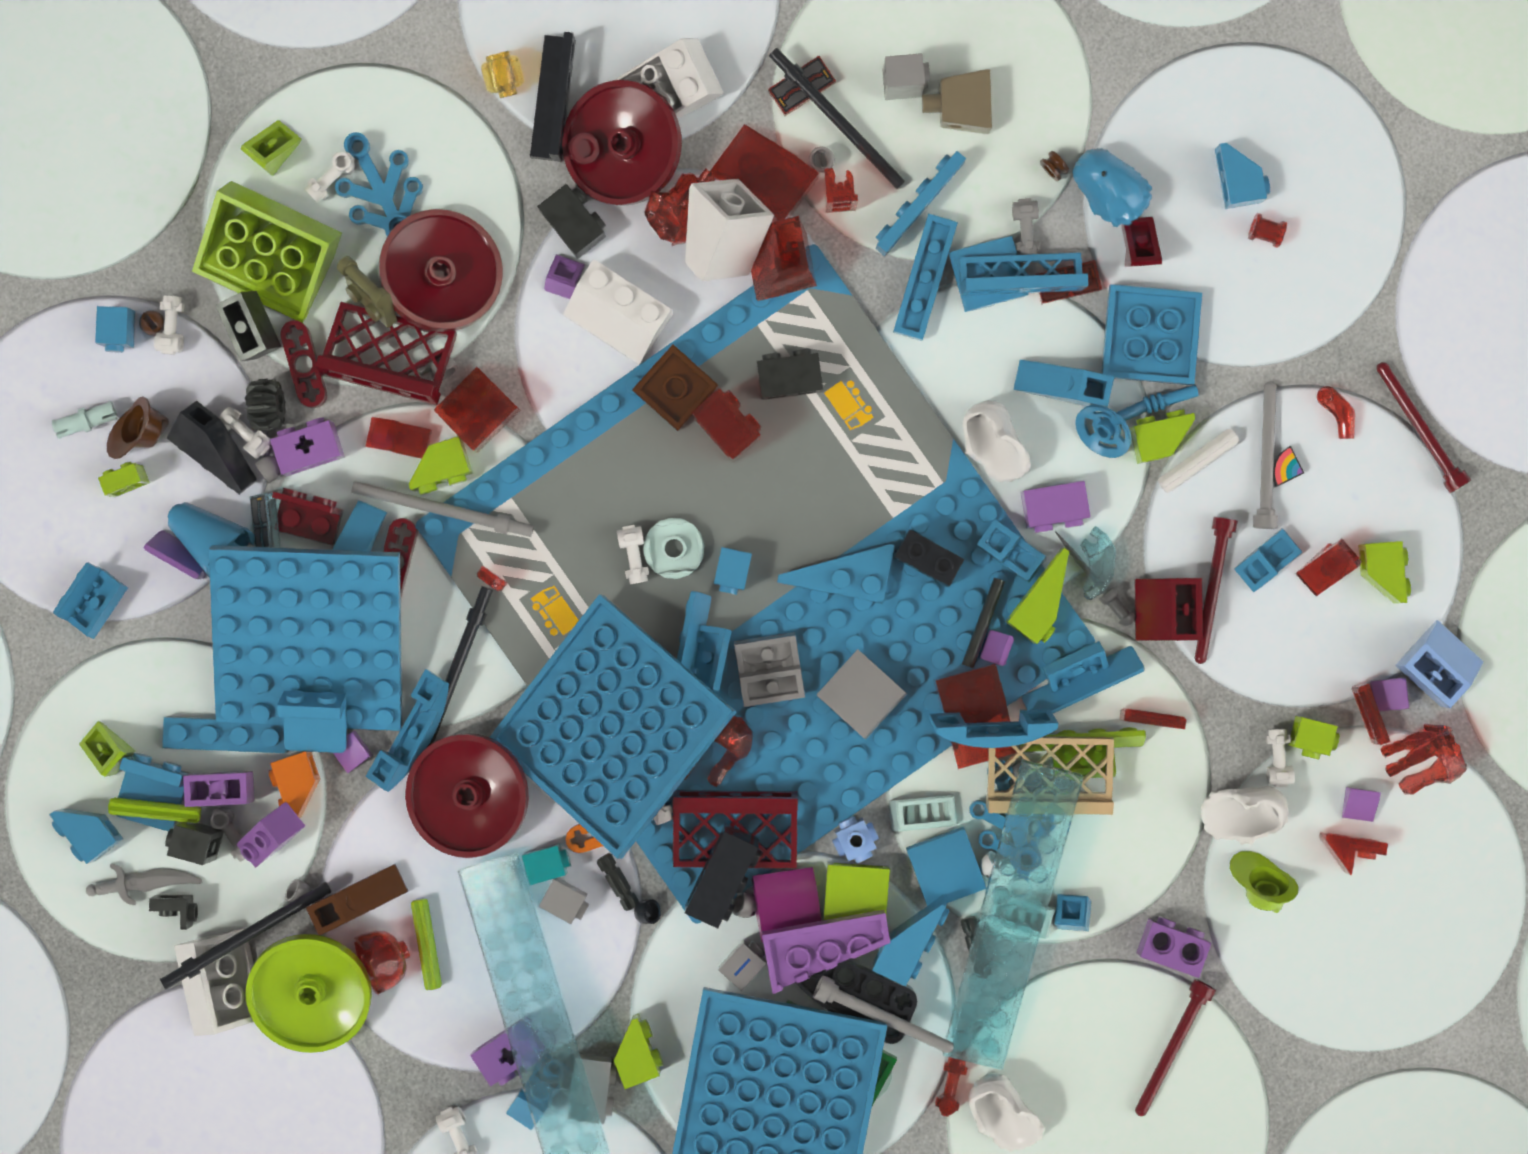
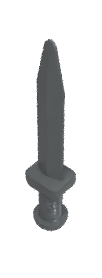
(1109, 597)

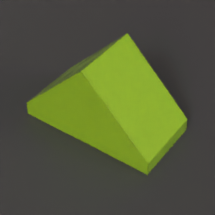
(272, 146)
(105, 749)

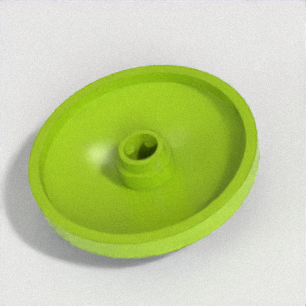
(308, 993)

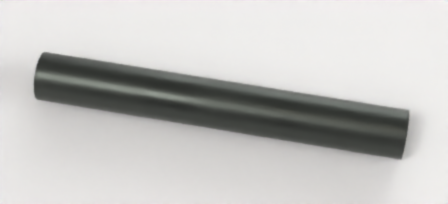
(983, 622)

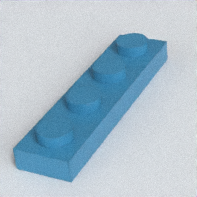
(927, 192)
(925, 277)
(222, 736)

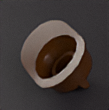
(136, 429)

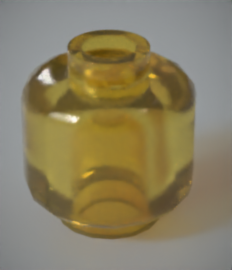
(502, 74)

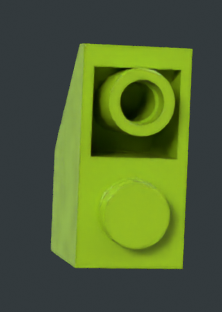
(1160, 438)
(440, 464)
(1385, 569)
(635, 1057)

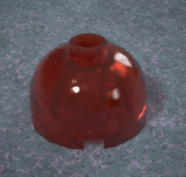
(382, 958)

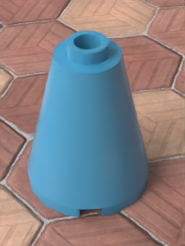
(201, 529)

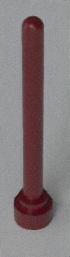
(1453, 476)
(1223, 531)
(1199, 995)

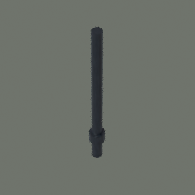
(795, 75)
(475, 618)
(192, 967)

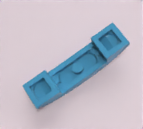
(1030, 727)
(415, 734)

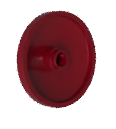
(635, 138)
(440, 270)
(466, 795)

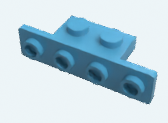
(701, 646)
(1082, 676)

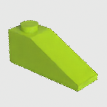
(1040, 605)

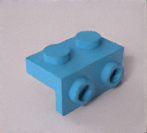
(90, 599)

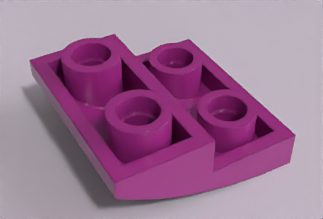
(786, 899)

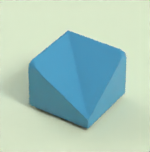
(1073, 912)

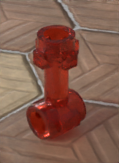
(946, 1101)

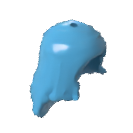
(1117, 195)

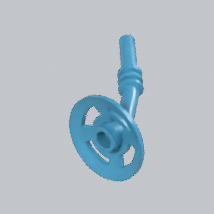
(1111, 421)

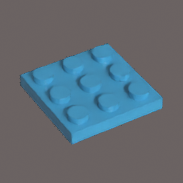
(1151, 334)

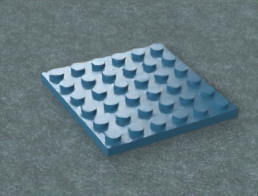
(306, 627)
(612, 726)
(777, 1079)

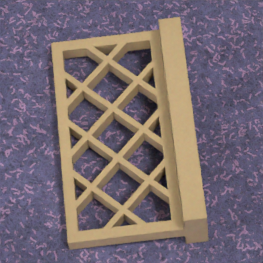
(1087, 802)

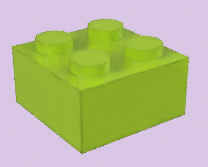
(123, 480)

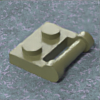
(360, 288)

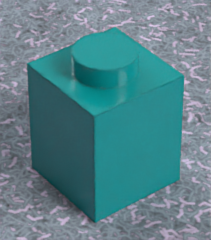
(546, 863)

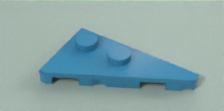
(855, 575)

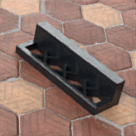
(553, 97)

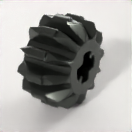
(265, 404)

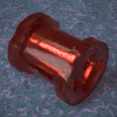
(1267, 230)

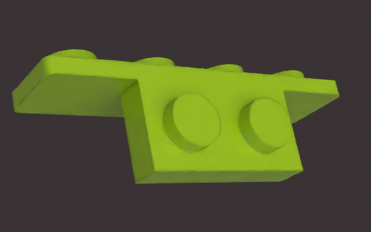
(1123, 738)

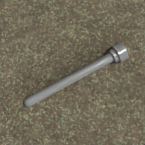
(1266, 515)
(830, 992)

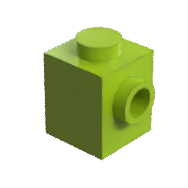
(1313, 737)

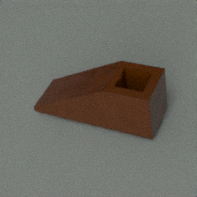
(356, 899)

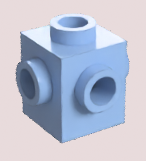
(849, 828)

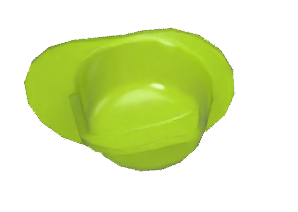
(1264, 882)

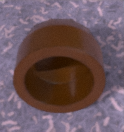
(158, 320)

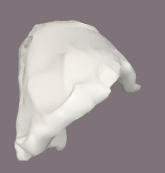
(994, 442)
(1244, 813)
(1003, 1113)

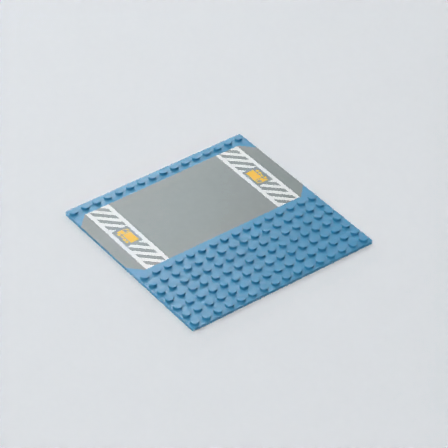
(819, 485)

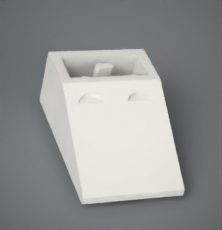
(679, 75)

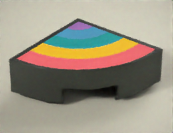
(1286, 467)

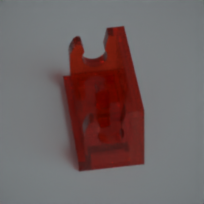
(836, 196)

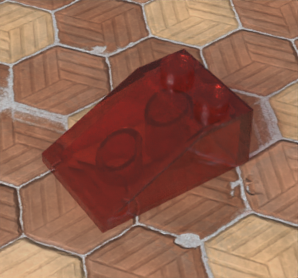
(767, 171)
(979, 699)

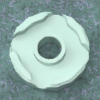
(673, 566)

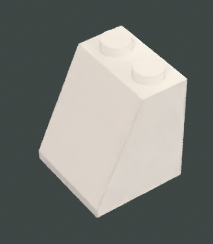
(724, 229)

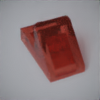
(398, 437)
(1328, 566)
(1344, 849)

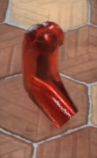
(1340, 408)

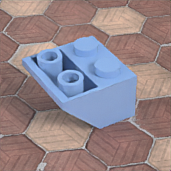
(1441, 665)

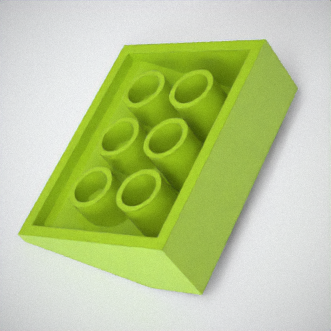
(265, 249)

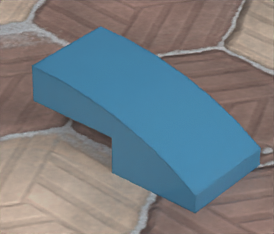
(1011, 551)
(1268, 560)

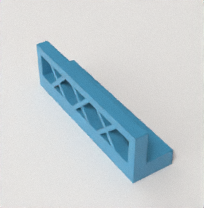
(1025, 282)

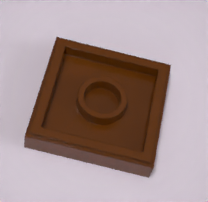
(675, 387)

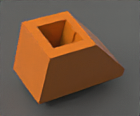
(296, 780)

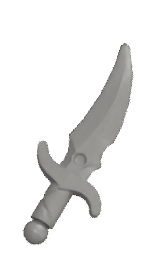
(140, 881)

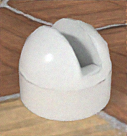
(986, 863)

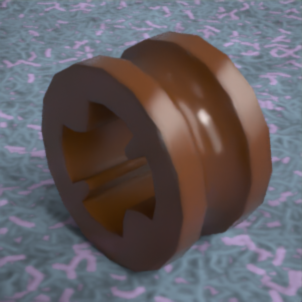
(1054, 166)

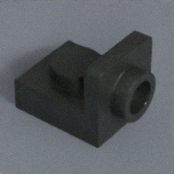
(170, 905)

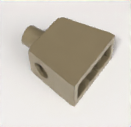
(963, 102)

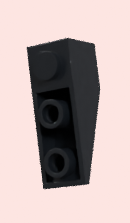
(211, 445)

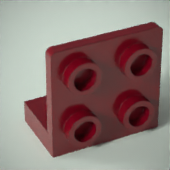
(308, 519)

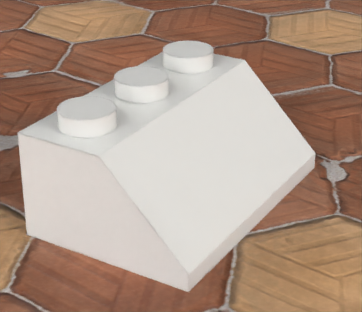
(617, 312)
(219, 992)

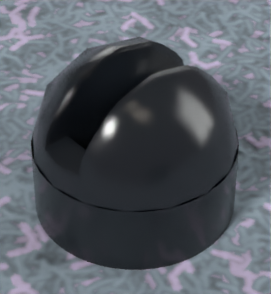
(647, 911)

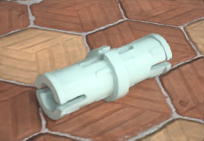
(84, 419)

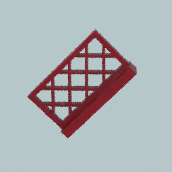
(380, 378)
(735, 803)

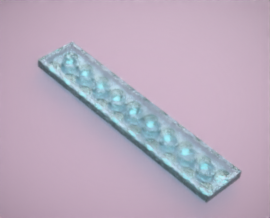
(1012, 913)
(532, 1008)

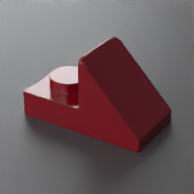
(1141, 243)

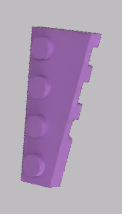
(808, 948)

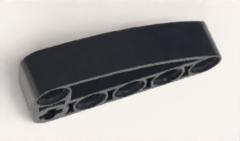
(856, 987)

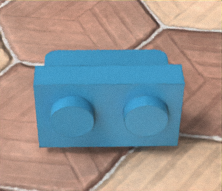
(314, 721)
(151, 782)

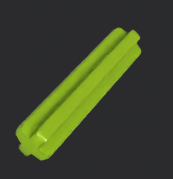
(154, 810)
(426, 944)

